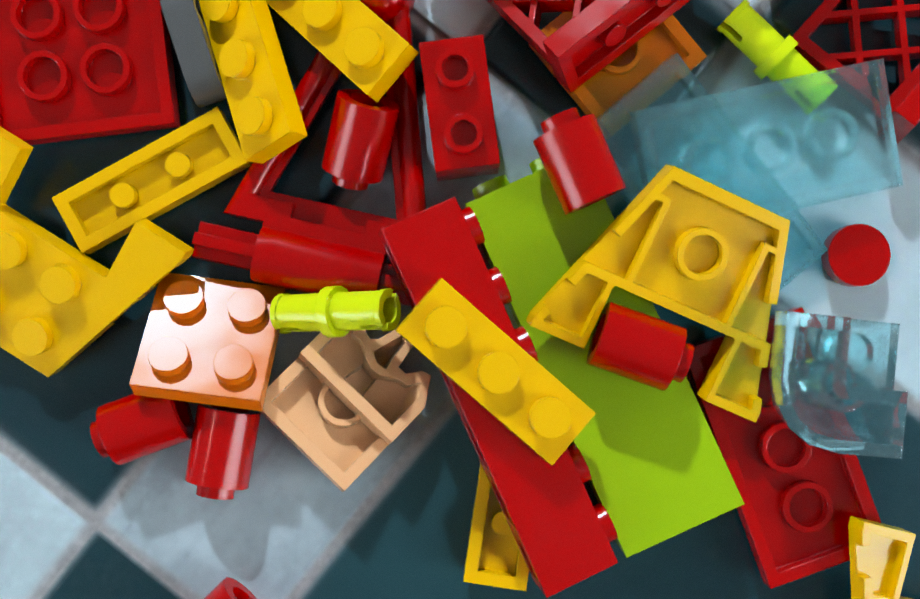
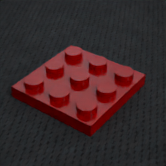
(85, 69)

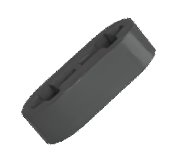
(194, 50)

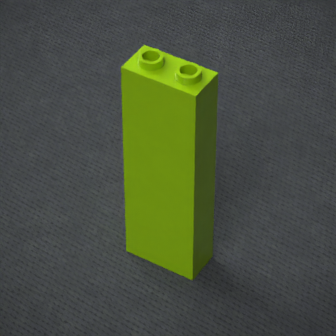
(644, 446)

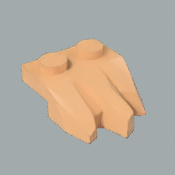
(346, 401)

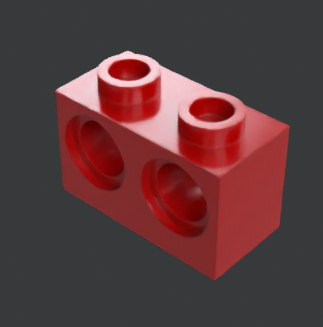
(460, 107)

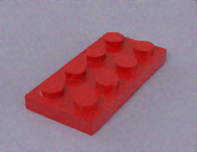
(791, 491)

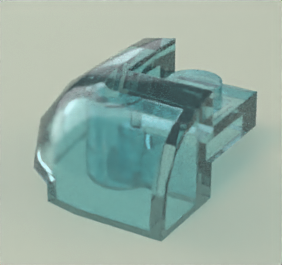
(837, 383)

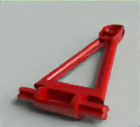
(313, 242)

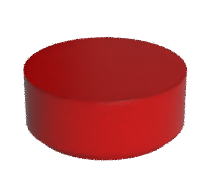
(856, 255)

